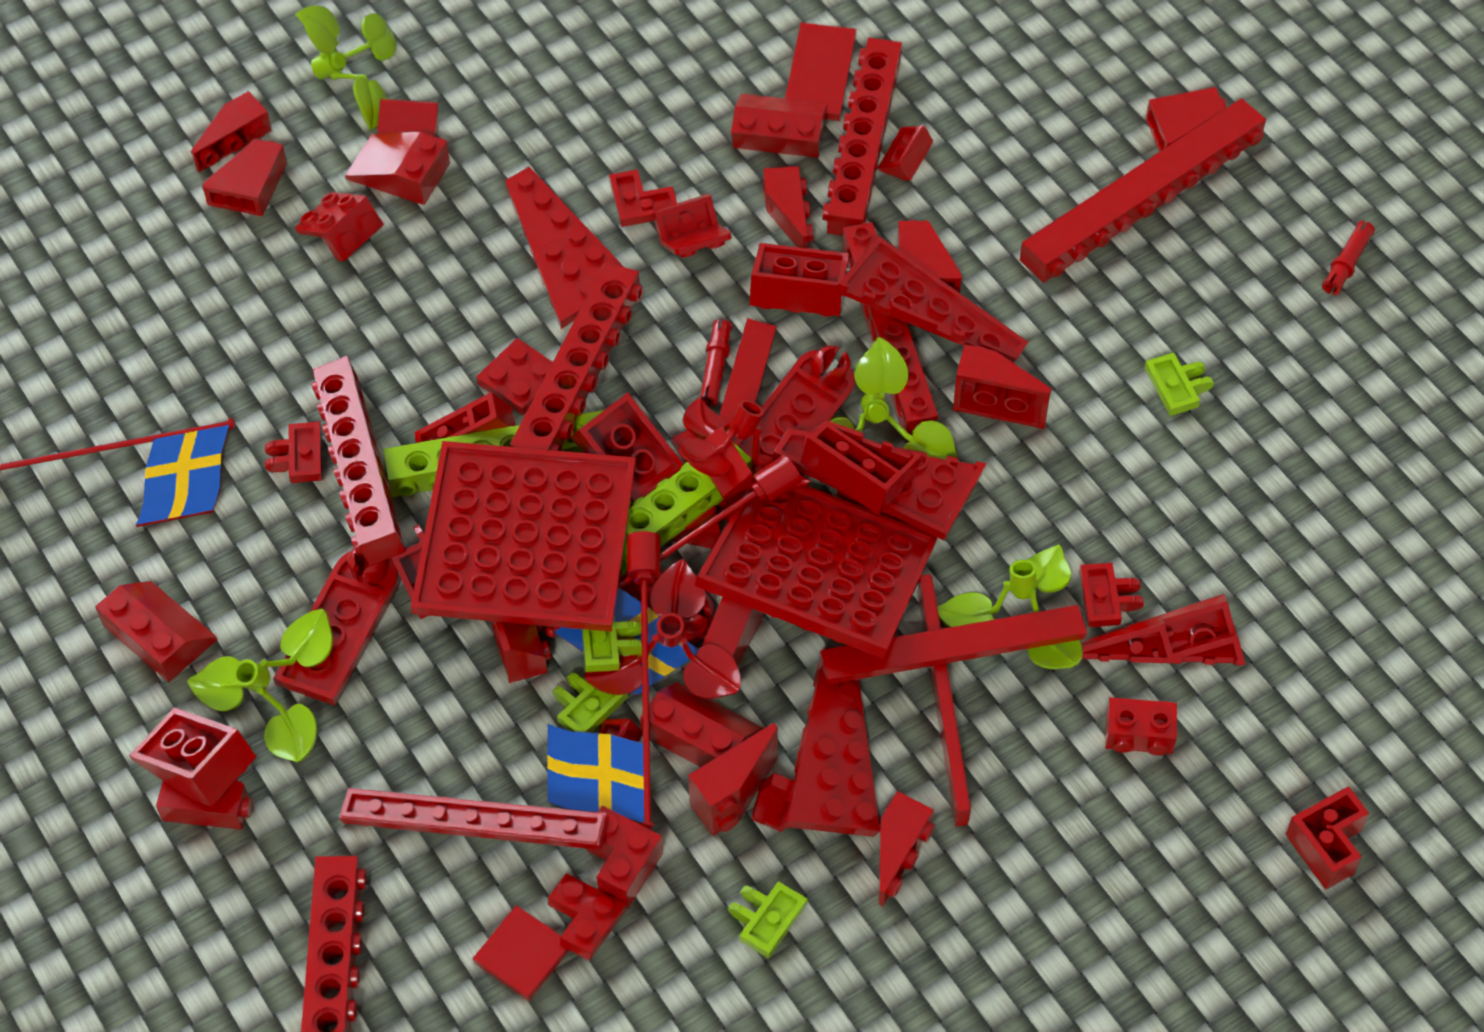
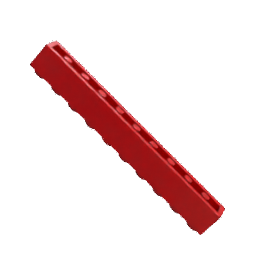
(1142, 190)

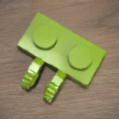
(1173, 382)
(603, 649)
(588, 708)
(772, 919)

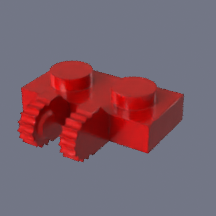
(304, 453)
(1101, 594)

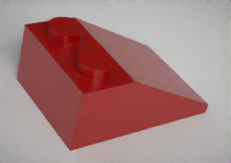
(401, 164)
(999, 389)
(629, 433)
(194, 755)
(729, 783)

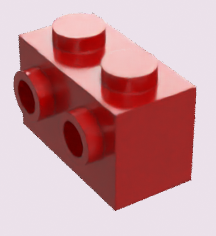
(1141, 726)

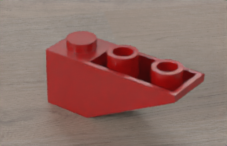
(231, 129)
(785, 203)
(901, 833)

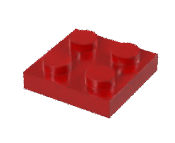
(515, 375)

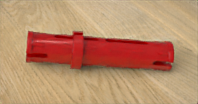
(1344, 265)
(717, 351)

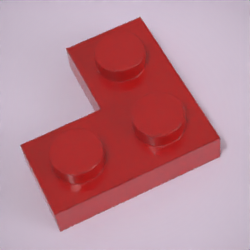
(633, 203)
(592, 914)

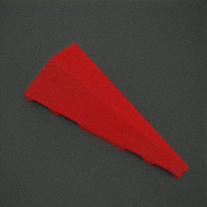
(1188, 634)

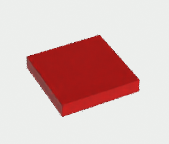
(521, 953)

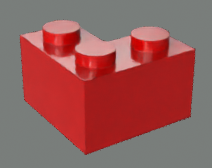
(1323, 836)
(630, 857)

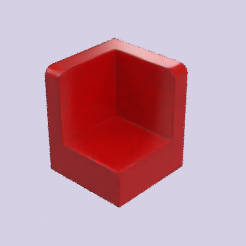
(772, 801)

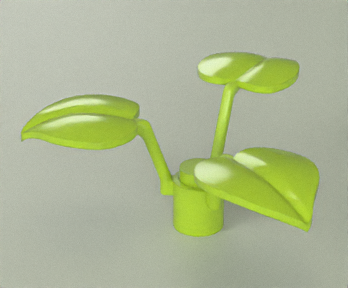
(324, 30)
(884, 371)
(1043, 571)
(223, 680)

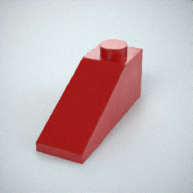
(478, 416)

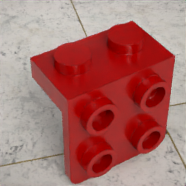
(342, 222)
(690, 226)

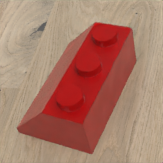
(778, 125)
(798, 279)
(154, 627)
(521, 650)
(694, 725)

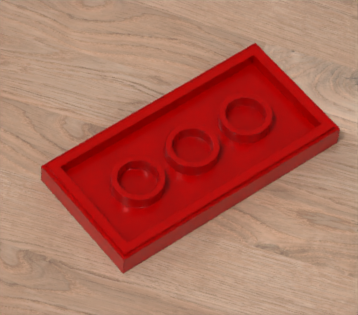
(822, 66)

